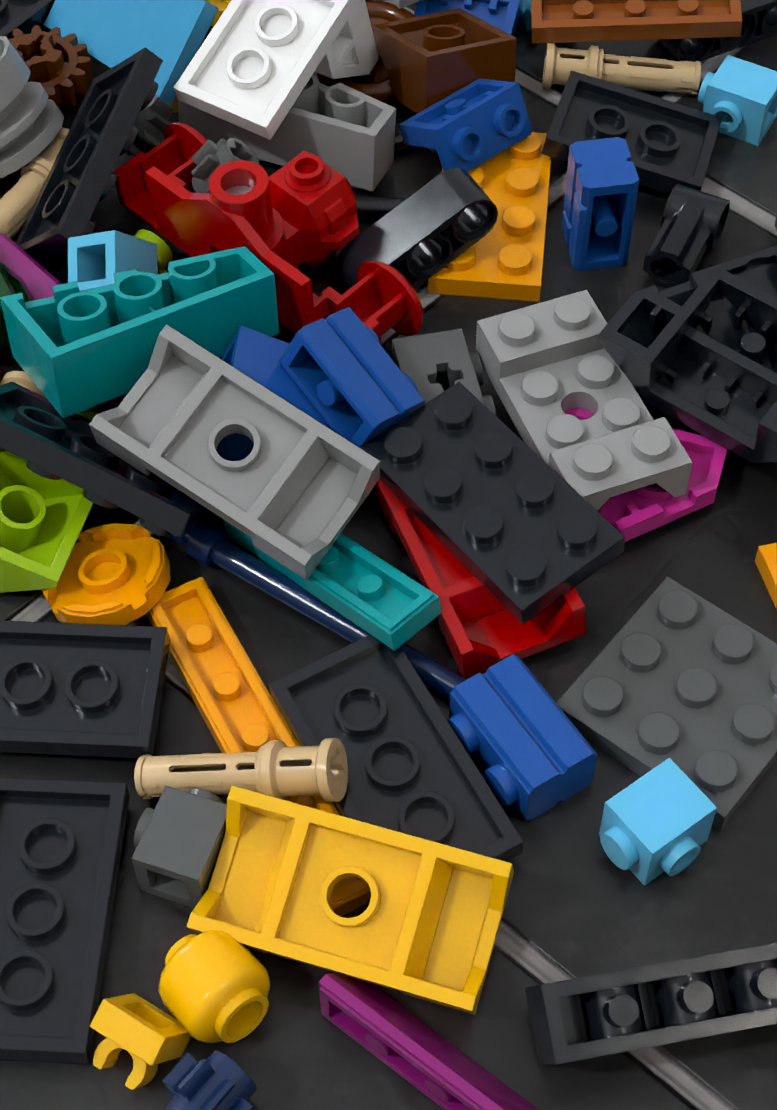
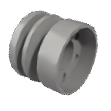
(26, 114)

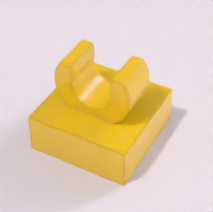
(141, 1030)

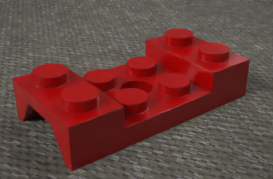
(472, 618)

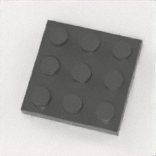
(684, 688)

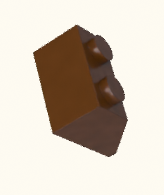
(442, 54)

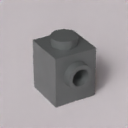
(179, 844)

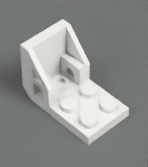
(268, 52)

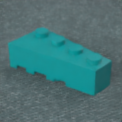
(101, 338)

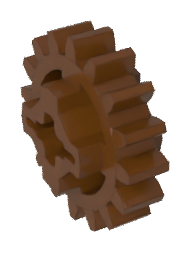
(55, 62)

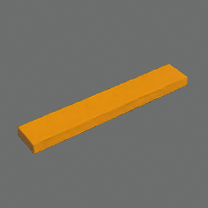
(232, 694)

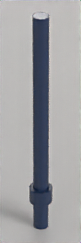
(213, 547)

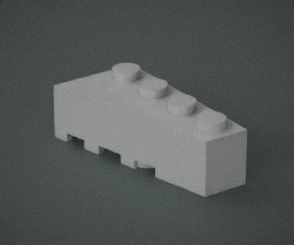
(332, 122)

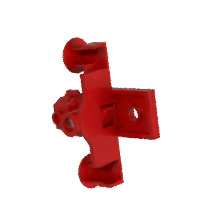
(283, 219)

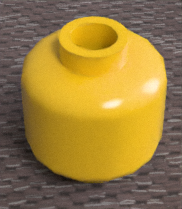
(214, 987)

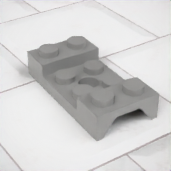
(552, 362)
(285, 495)

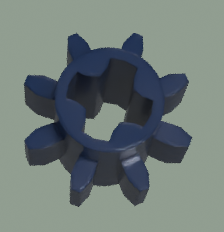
(208, 1084)

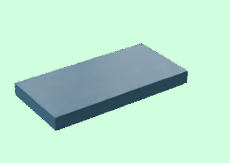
(123, 27)

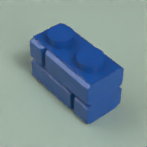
(599, 203)
(350, 377)
(520, 738)

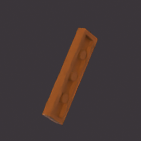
(633, 20)

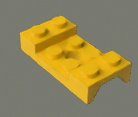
(427, 914)

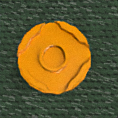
(111, 576)

